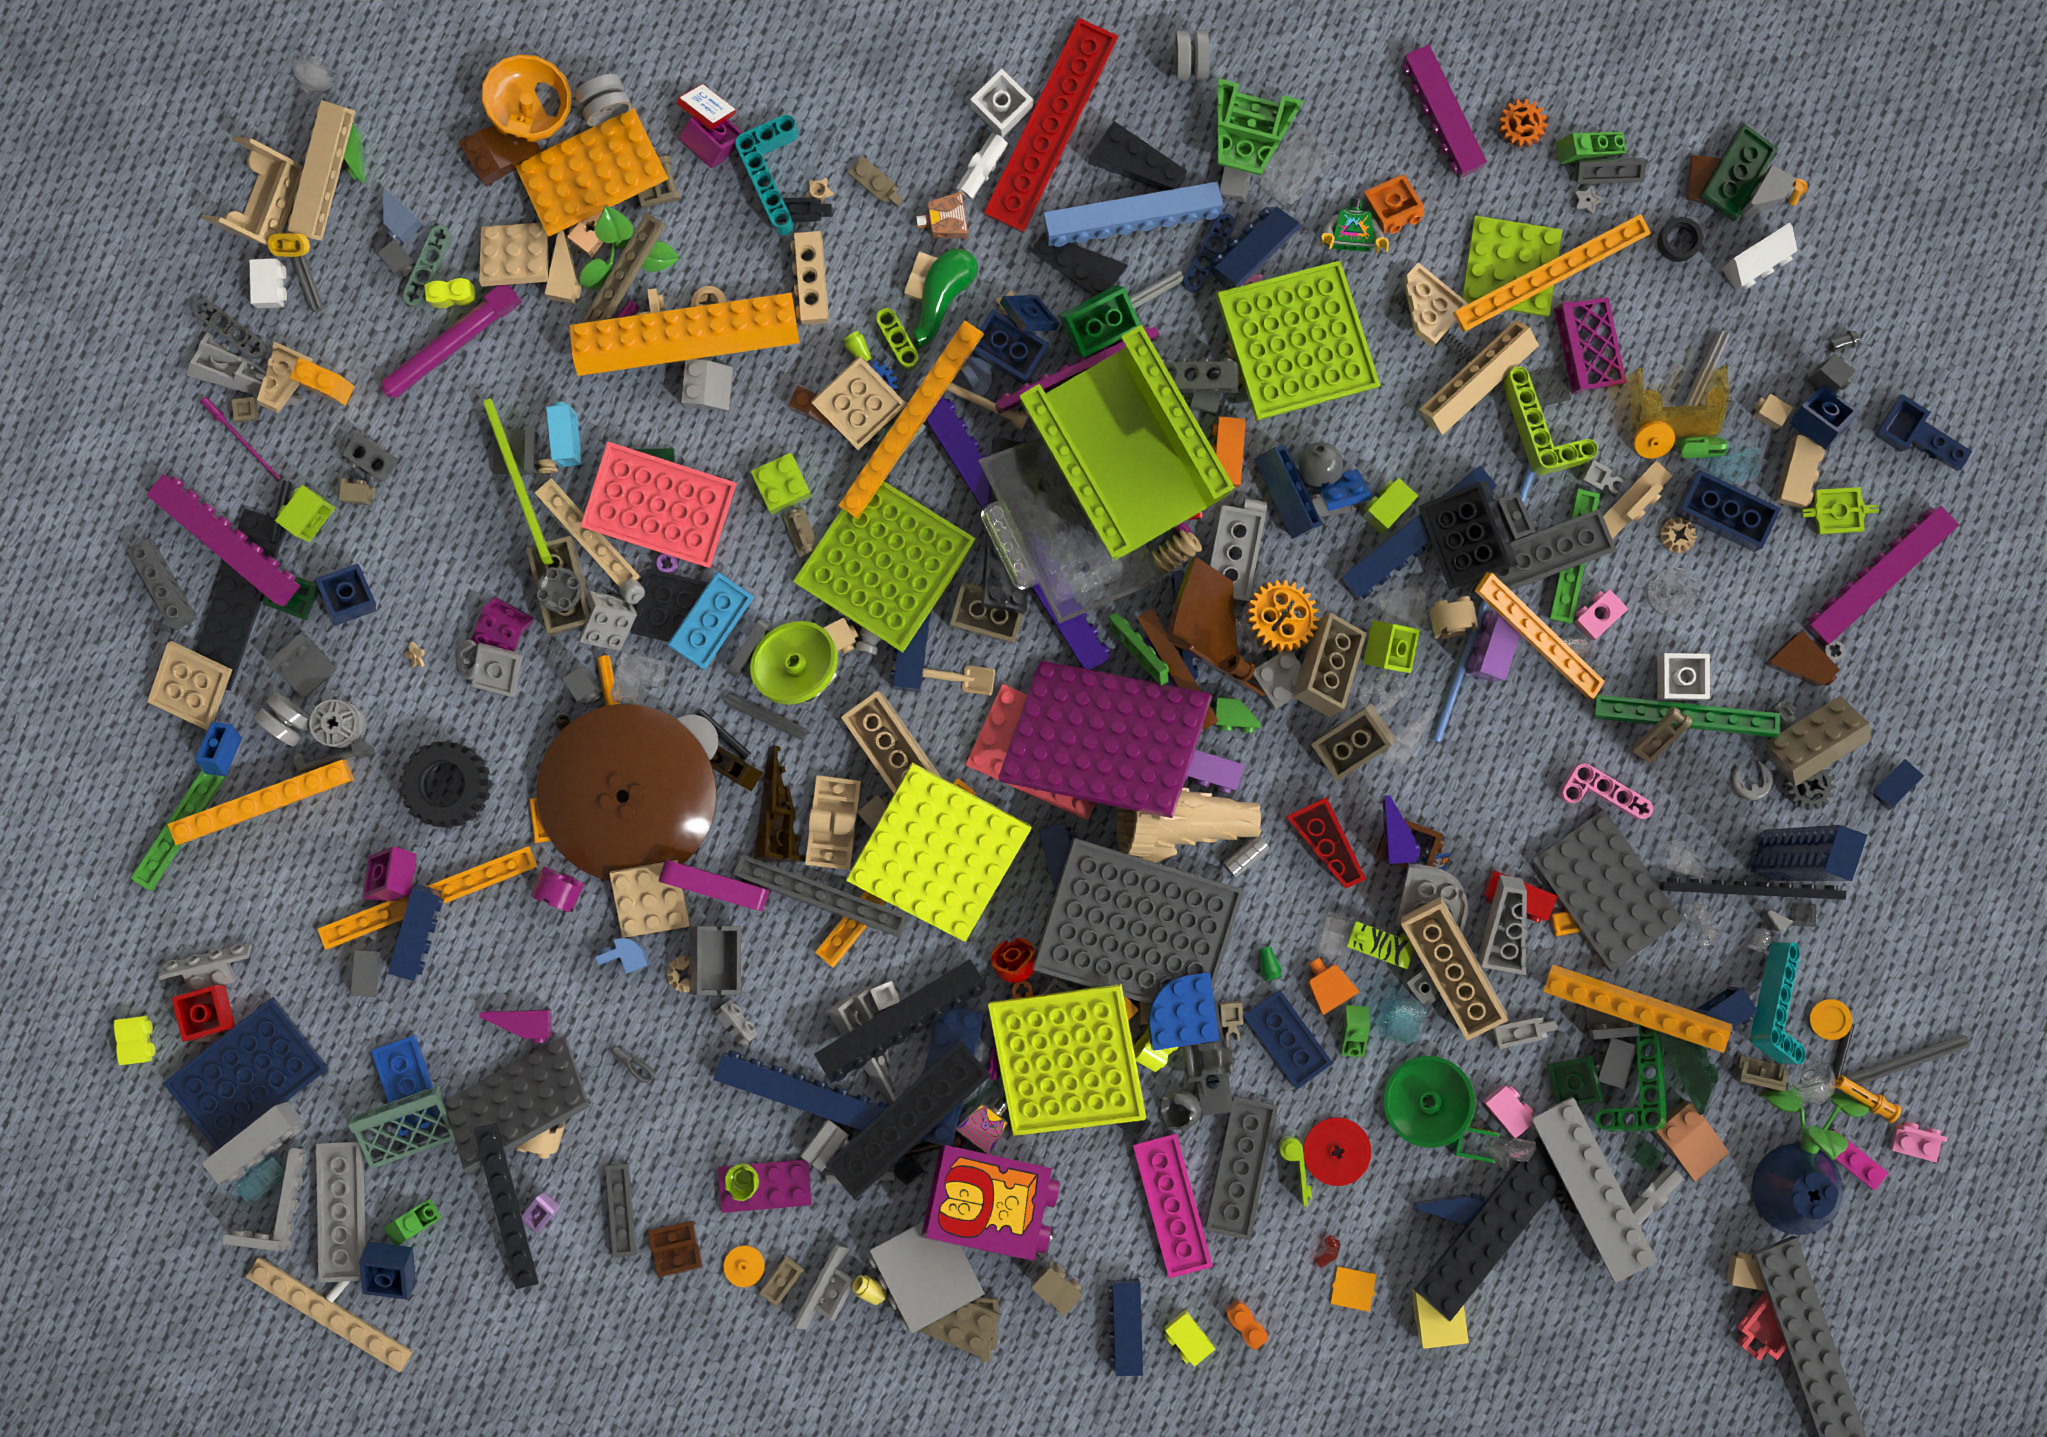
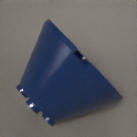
(1797, 1189)

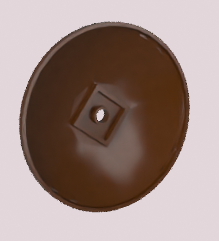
(632, 751)

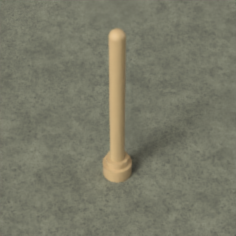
(1018, 418)

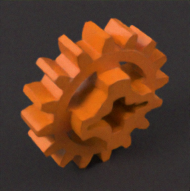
(1531, 128)

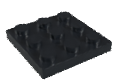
(665, 604)

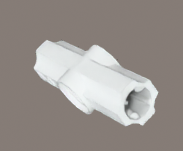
(981, 166)

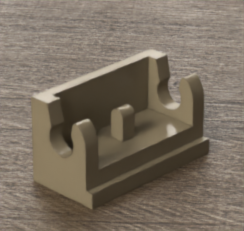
(1761, 1073)

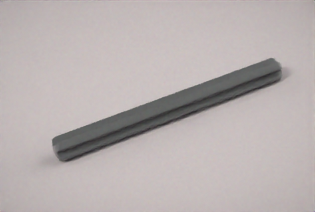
(1909, 1060)

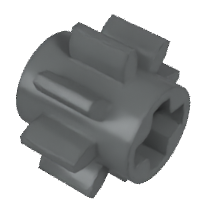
(1786, 712)

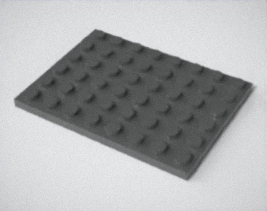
(1133, 922)

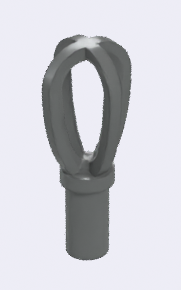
(627, 1060)

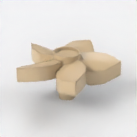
(415, 655)

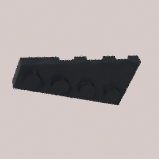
(1084, 267)

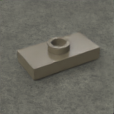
(781, 1281)

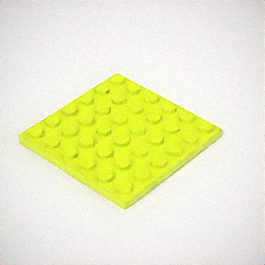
(938, 852)
(1067, 1060)

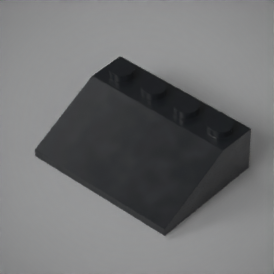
(1468, 534)

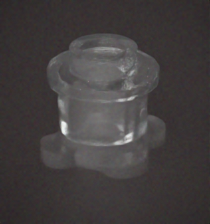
(1760, 941)

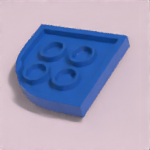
(1183, 1013)

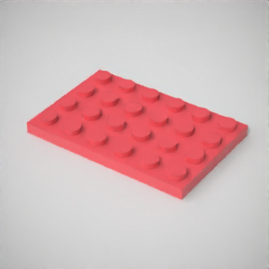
(658, 505)
(994, 743)

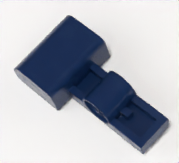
(1908, 425)

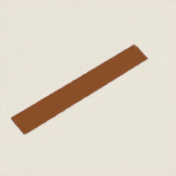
(1172, 658)

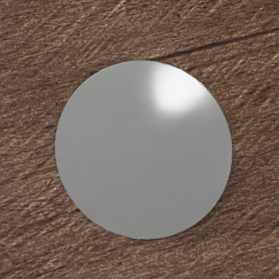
(703, 731)

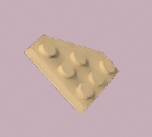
(1430, 304)

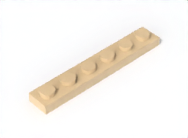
(593, 542)

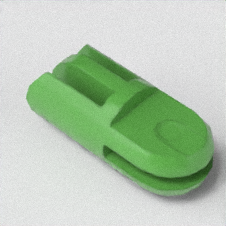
(1702, 447)

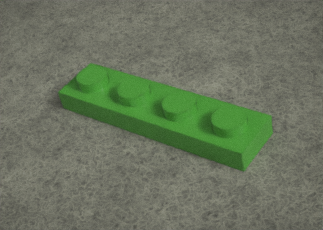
(1134, 643)

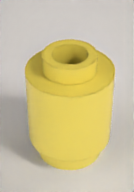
(869, 1289)

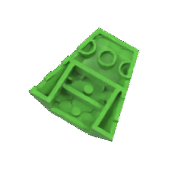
(1250, 127)

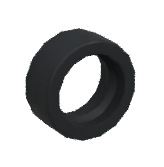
(1689, 225)

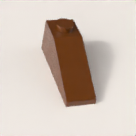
(802, 405)

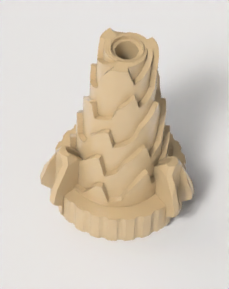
(1196, 819)

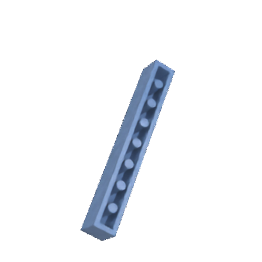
(1132, 214)

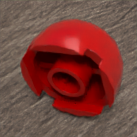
(1013, 960)

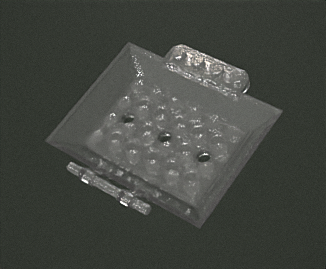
(1037, 552)

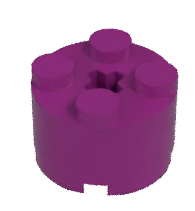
(557, 889)

